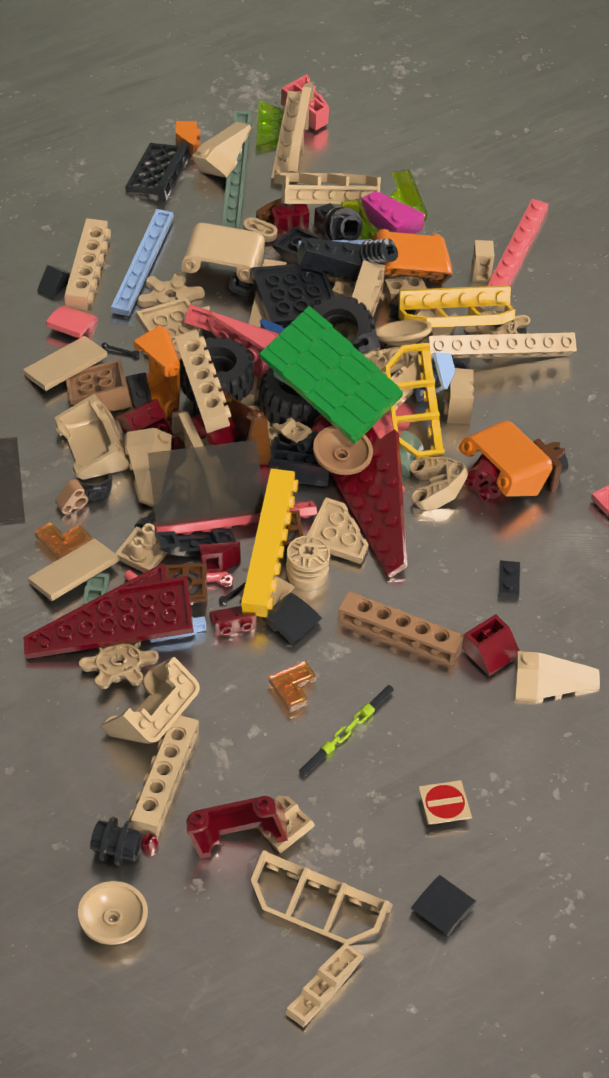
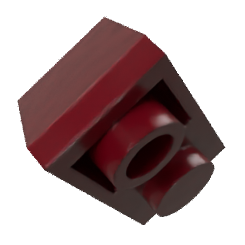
(220, 556)

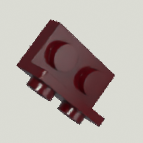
(231, 621)

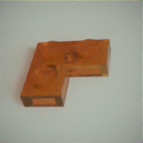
(59, 543)
(289, 683)

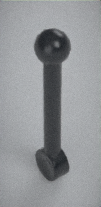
(135, 354)
(223, 599)

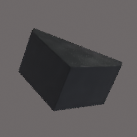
(53, 281)

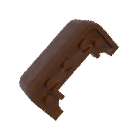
(250, 425)

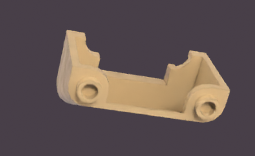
(225, 247)
(93, 439)
(169, 691)

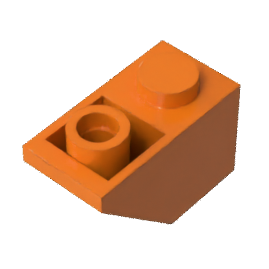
(188, 132)

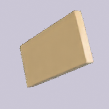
(65, 363)
(73, 569)

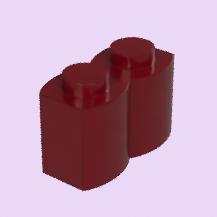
(288, 217)

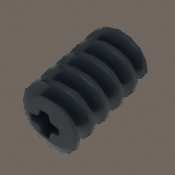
(378, 251)

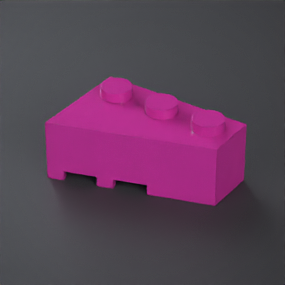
(391, 214)

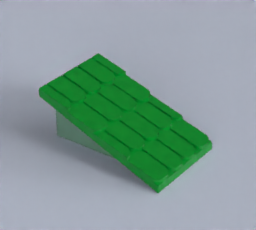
(331, 374)

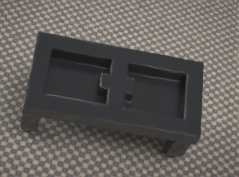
(368, 341)

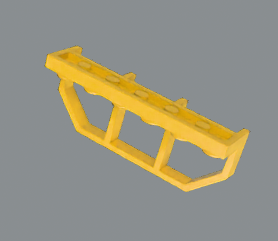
(455, 298)
(429, 396)

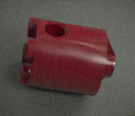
(483, 479)

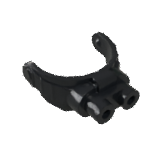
(99, 490)

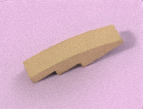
(324, 984)

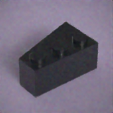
(305, 465)

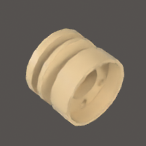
(307, 563)

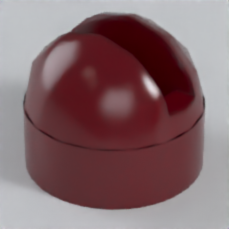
(152, 845)

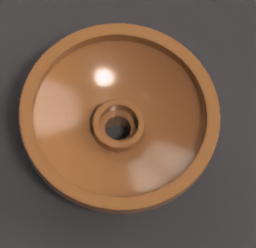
(339, 454)

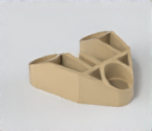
(445, 477)

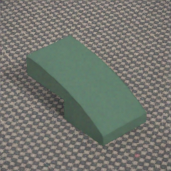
(96, 587)

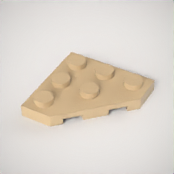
(339, 531)

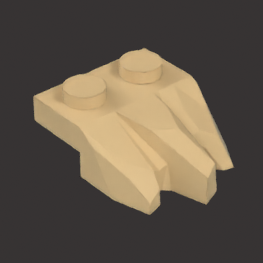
(296, 823)

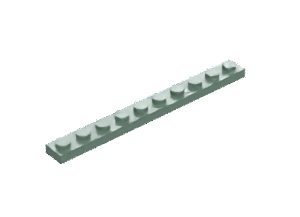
(236, 180)

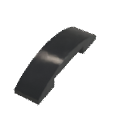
(189, 545)

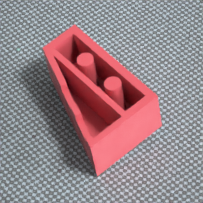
(317, 109)

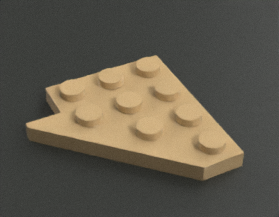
(170, 316)

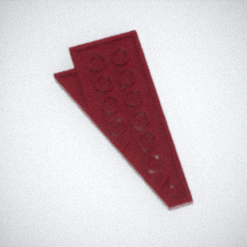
(377, 501)
(132, 612)

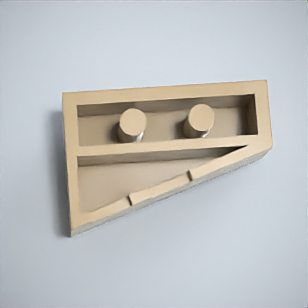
(369, 286)

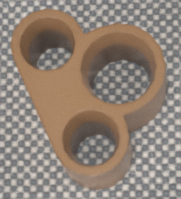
(71, 497)

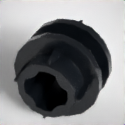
(342, 224)
(116, 841)

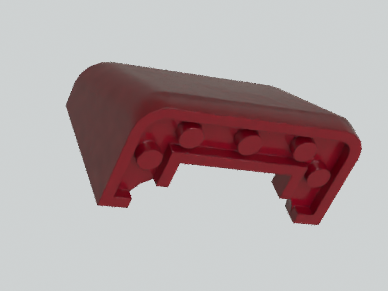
(208, 824)

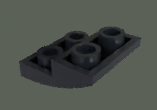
(292, 617)
(443, 905)

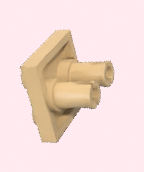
(141, 549)

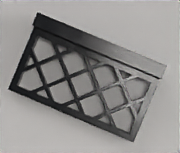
(170, 172)

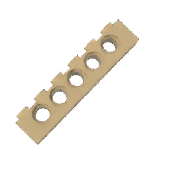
(87, 264)
(203, 383)
(151, 821)

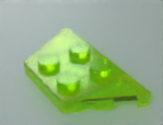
(268, 124)

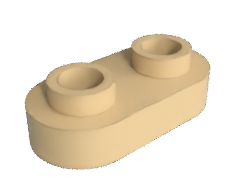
(266, 229)

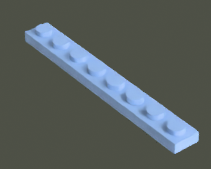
(142, 262)

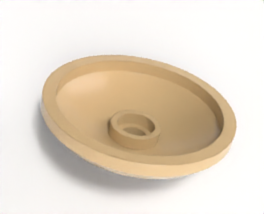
(403, 332)
(108, 902)

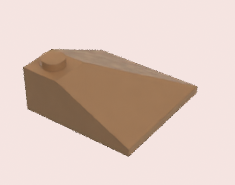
(104, 381)

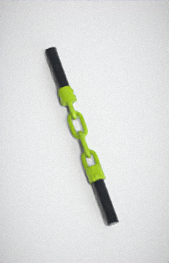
(328, 747)

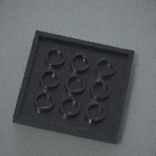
(289, 290)

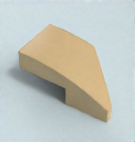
(293, 430)

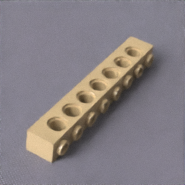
(504, 345)

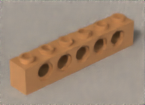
(400, 628)

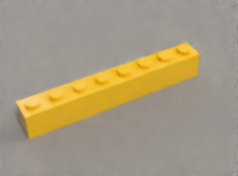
(268, 543)

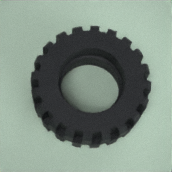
(346, 310)
(233, 360)
(283, 402)

